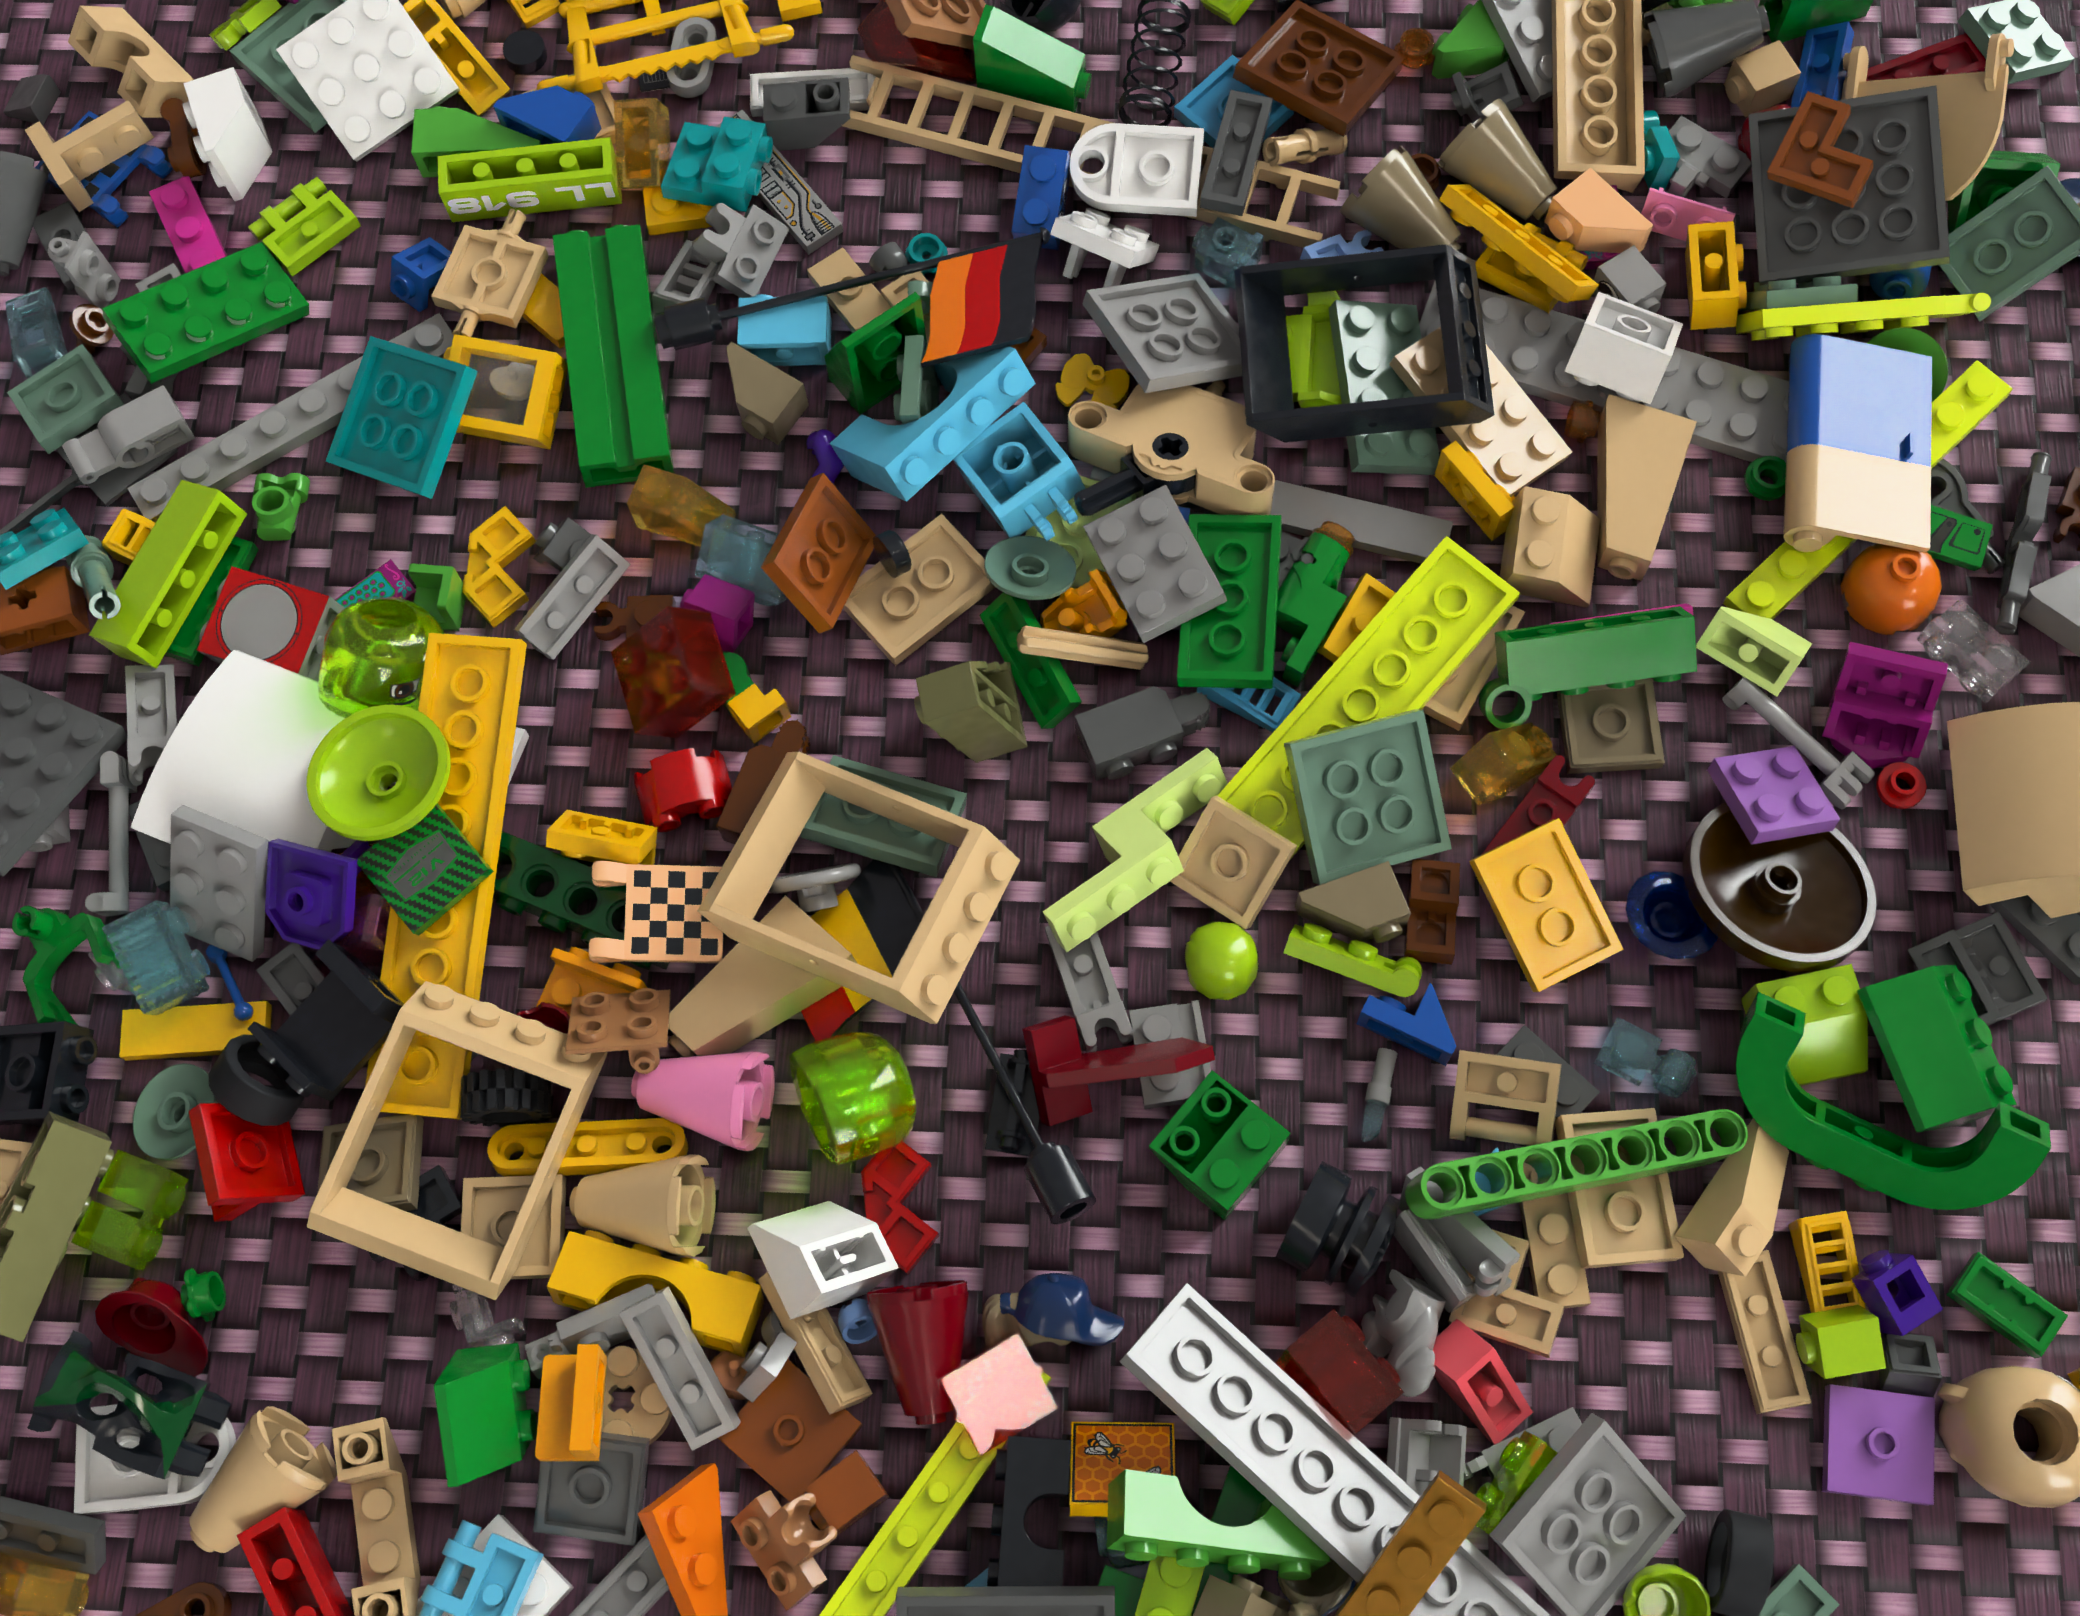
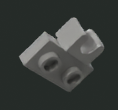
(743, 247)

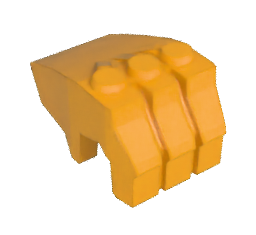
(1087, 609)

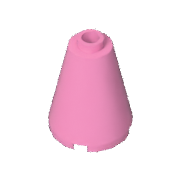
(711, 1095)

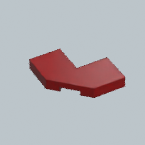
(886, 1185)

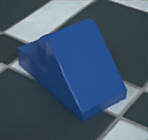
(1423, 1032)

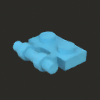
(499, 1578)

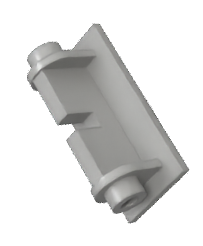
(86, 268)

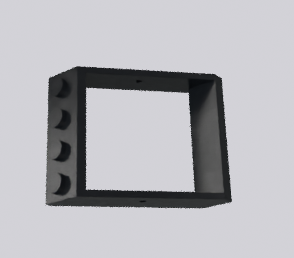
(1266, 349)

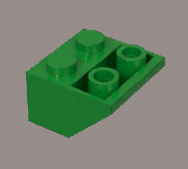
(1219, 1144)

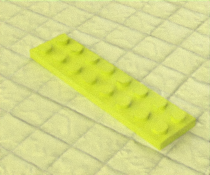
(1383, 672)

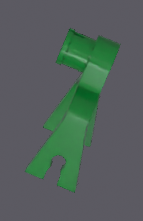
(54, 938)

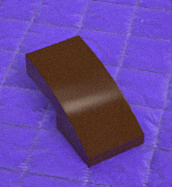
(1433, 909)

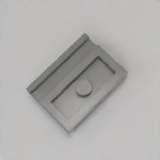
(1167, 1023)

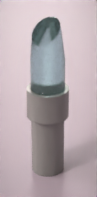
(1378, 1093)

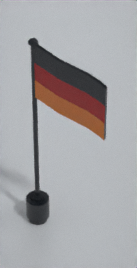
(976, 301)

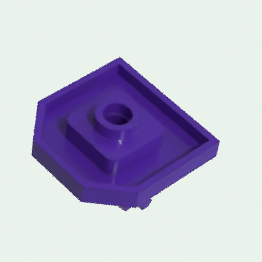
(311, 891)

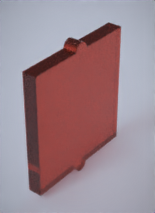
(998, 1393)

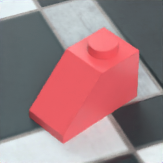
(1478, 1381)

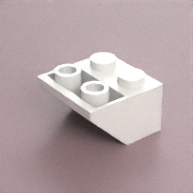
(228, 130)
(822, 1256)

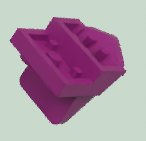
(1883, 704)

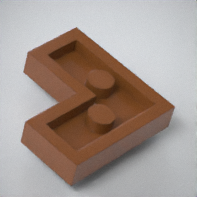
(1809, 156)

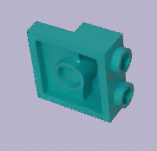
(718, 163)

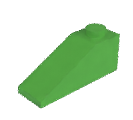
(456, 131)

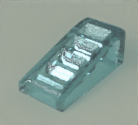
(36, 338)

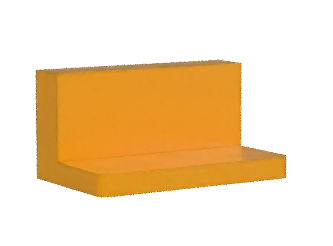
(571, 1405)

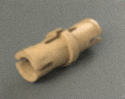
(1303, 146)

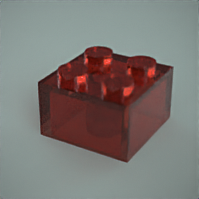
(672, 672)
(1341, 1371)

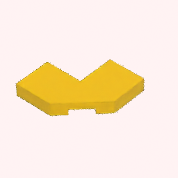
(490, 550)

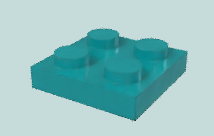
(46, 541)

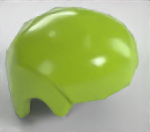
(1221, 960)
(1665, 1592)

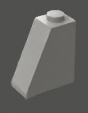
(2055, 608)

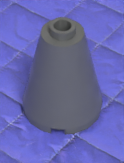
(1701, 39)
(20, 199)

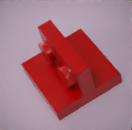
(243, 1161)

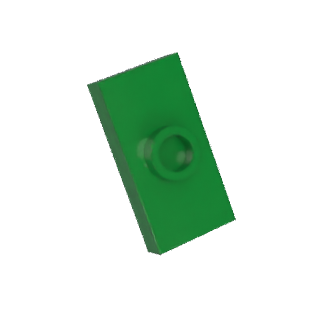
(2007, 1305)

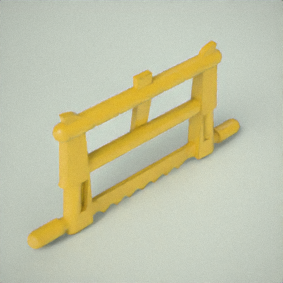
(590, 76)

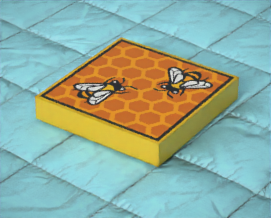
(1106, 1450)

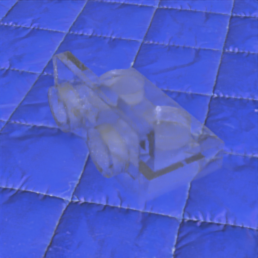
(1972, 650)

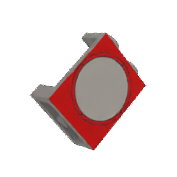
(269, 622)

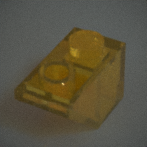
(1503, 762)

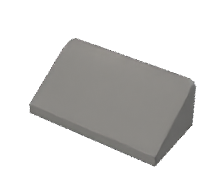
(1434, 1259)

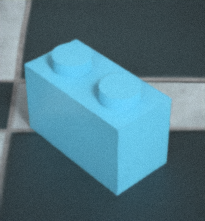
(787, 333)

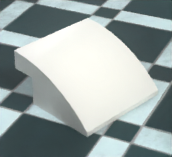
(244, 756)

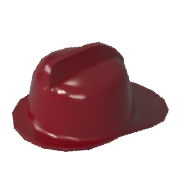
(153, 1325)

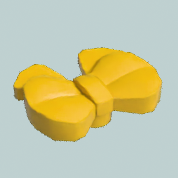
(1081, 374)

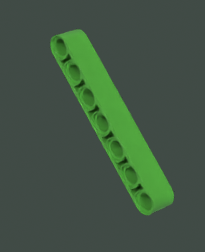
(1598, 1155)

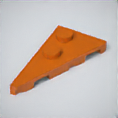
(688, 1542)

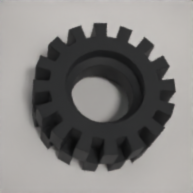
(505, 1098)

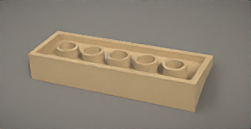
(1598, 90)

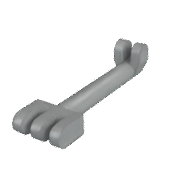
(1836, 772)
(115, 776)

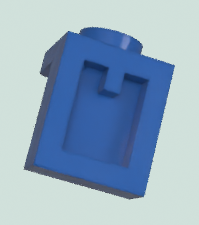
(417, 271)

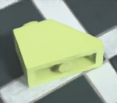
(1754, 647)

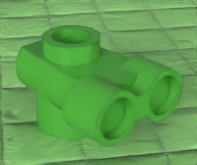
(277, 504)

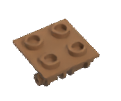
(619, 1023)

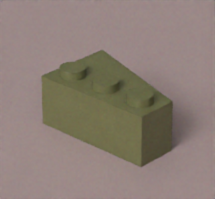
(973, 708)

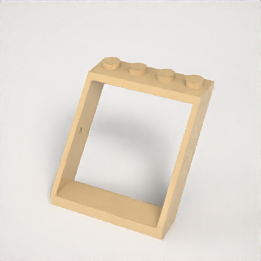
(948, 928)
(413, 1239)

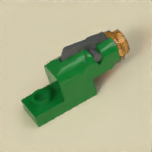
(1310, 595)

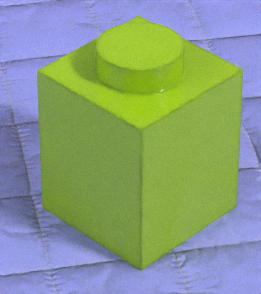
(1840, 1342)

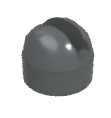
(888, 257)

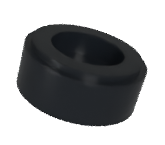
(524, 51)
(892, 553)

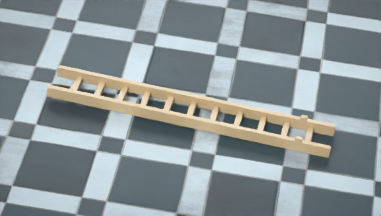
(1049, 116)

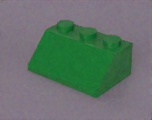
(1937, 1047)

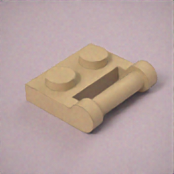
(1506, 1084)

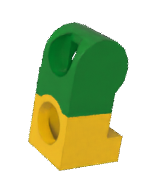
(749, 707)

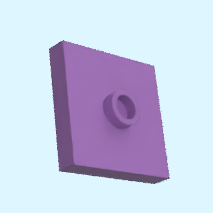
(1879, 1444)

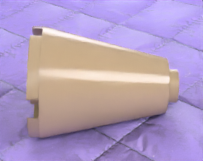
(650, 1204)
(262, 1473)

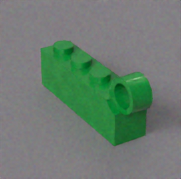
(1588, 654)

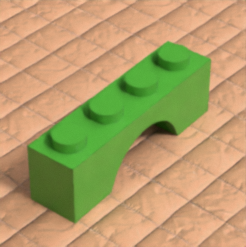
(1155, 1518)

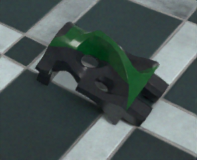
(159, 1418)

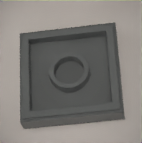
(595, 1497)

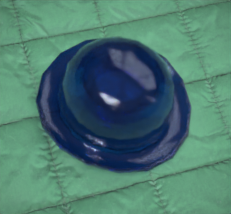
(1666, 918)

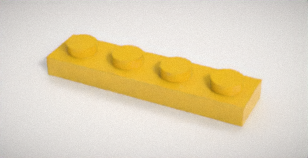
(1507, 235)

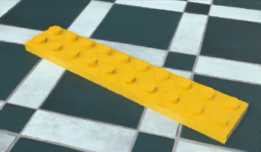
(474, 700)

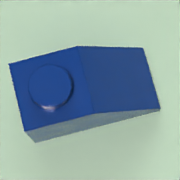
(550, 115)

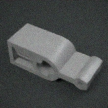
(129, 436)

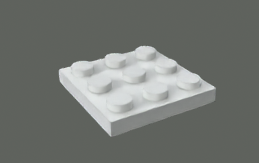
(367, 71)

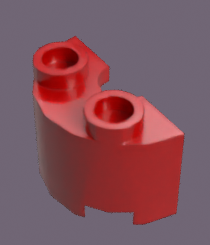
(682, 786)

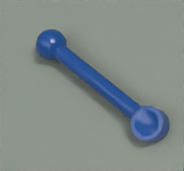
(243, 1010)

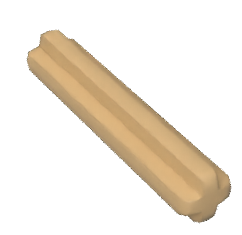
(1082, 647)

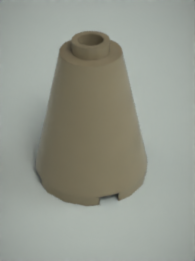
(1500, 163)
(1401, 205)

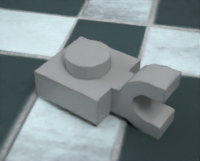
(765, 1361)

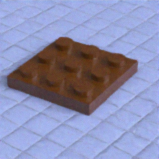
(1319, 67)

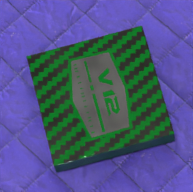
(424, 869)

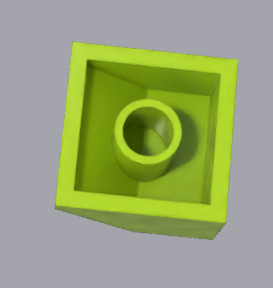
(1834, 1024)

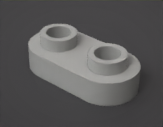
(687, 34)

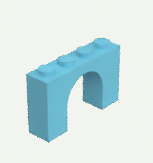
(911, 454)

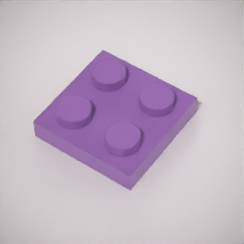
(1773, 794)

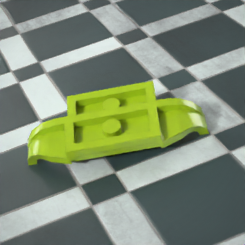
(1313, 354)

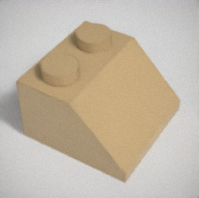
(1550, 547)

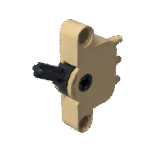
(1172, 439)

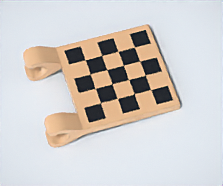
(659, 914)

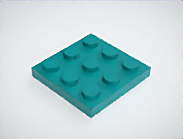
(401, 416)

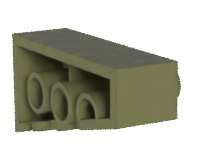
(42, 1212)

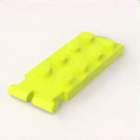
(1857, 316)

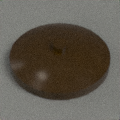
(1782, 900)

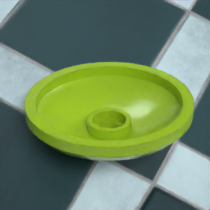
(363, 758)

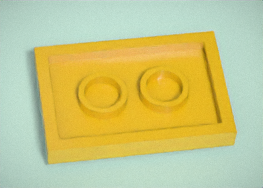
(1546, 905)

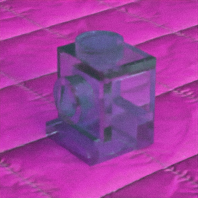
(1224, 249)

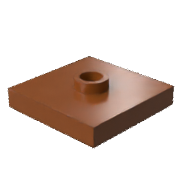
(790, 1433)

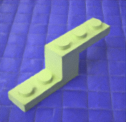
(1137, 849)

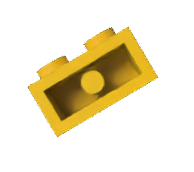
(1713, 275)

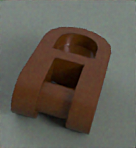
(183, 152)

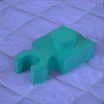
(1659, 151)

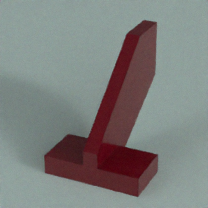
(1063, 1072)

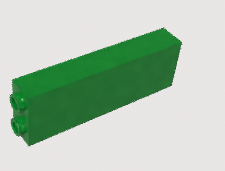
(612, 355)

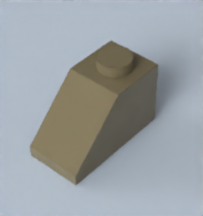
(765, 395)
(1358, 905)

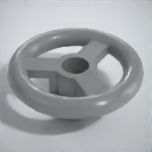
(816, 886)

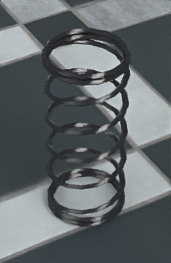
(1175, 30)

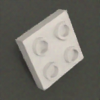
(1095, 234)

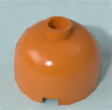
(1891, 588)

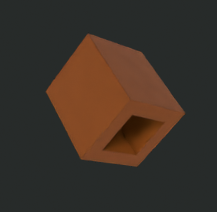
(845, 1493)

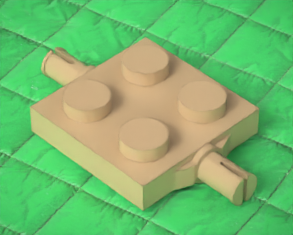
(490, 275)

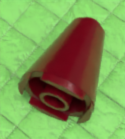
(921, 1341)

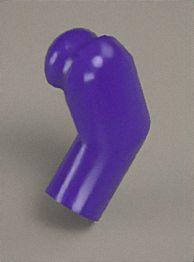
(826, 456)

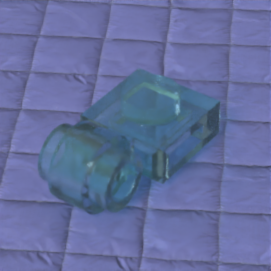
(1632, 1054)

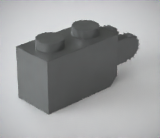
(1138, 730)

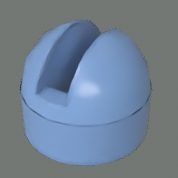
(854, 1331)

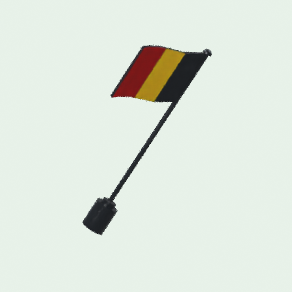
(876, 926)

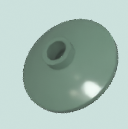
(1030, 567)
(162, 1111)

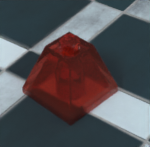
(888, 46)

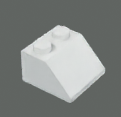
(1624, 348)

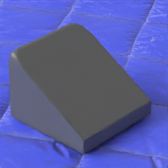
(33, 99)
(1910, 1365)

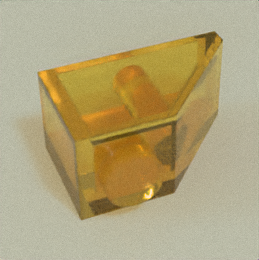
(641, 142)
(673, 505)
(40, 1588)

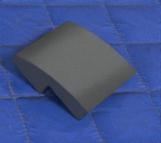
(1991, 963)

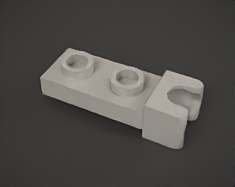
(149, 715)
(1090, 990)

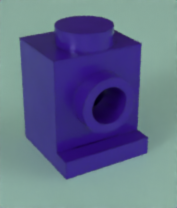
(1906, 1300)

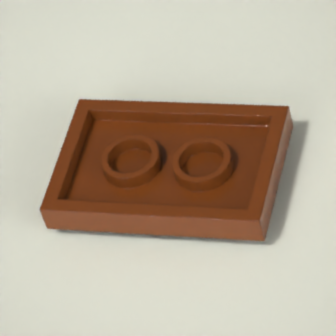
(820, 553)

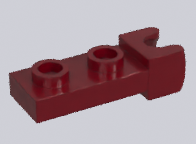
(1543, 803)

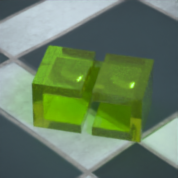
(122, 1236)

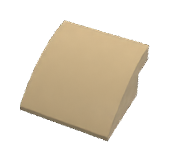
(2019, 804)

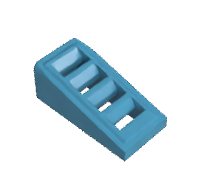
(1240, 703)

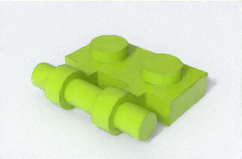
(308, 233)

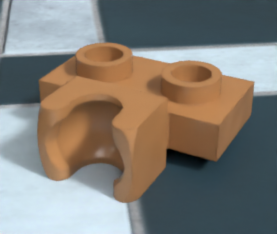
(784, 1544)

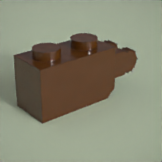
(755, 776)

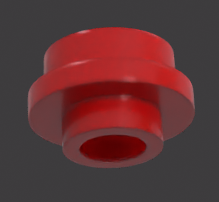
(1895, 796)

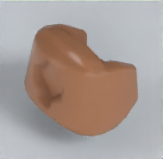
(729, 1372)

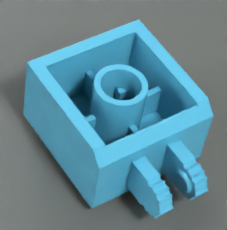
(1020, 474)

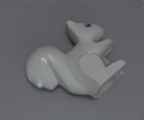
(1407, 1329)

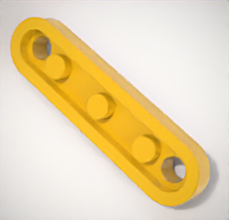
(593, 1148)

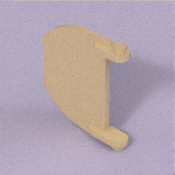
(1968, 107)

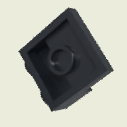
(44, 1071)

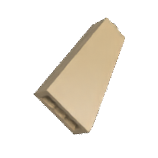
(1636, 479)
(751, 990)

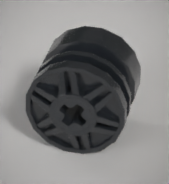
(1339, 1229)

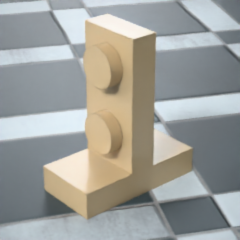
(89, 148)

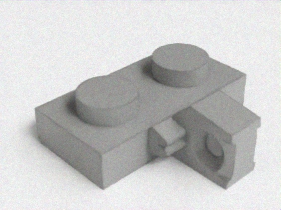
(1705, 161)

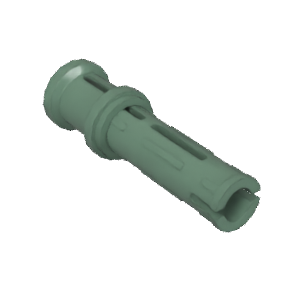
(93, 572)

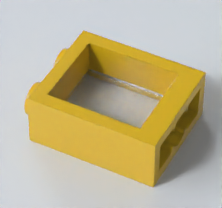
(513, 393)

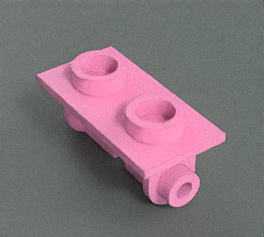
(1674, 213)

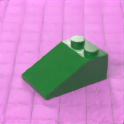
(866, 360)

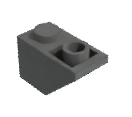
(805, 111)

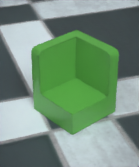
(439, 593)

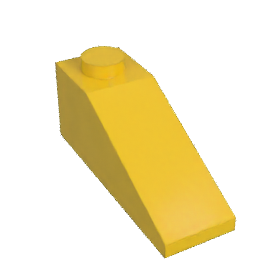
(475, 77)

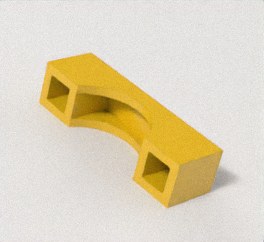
(597, 1270)

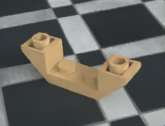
(383, 1518)

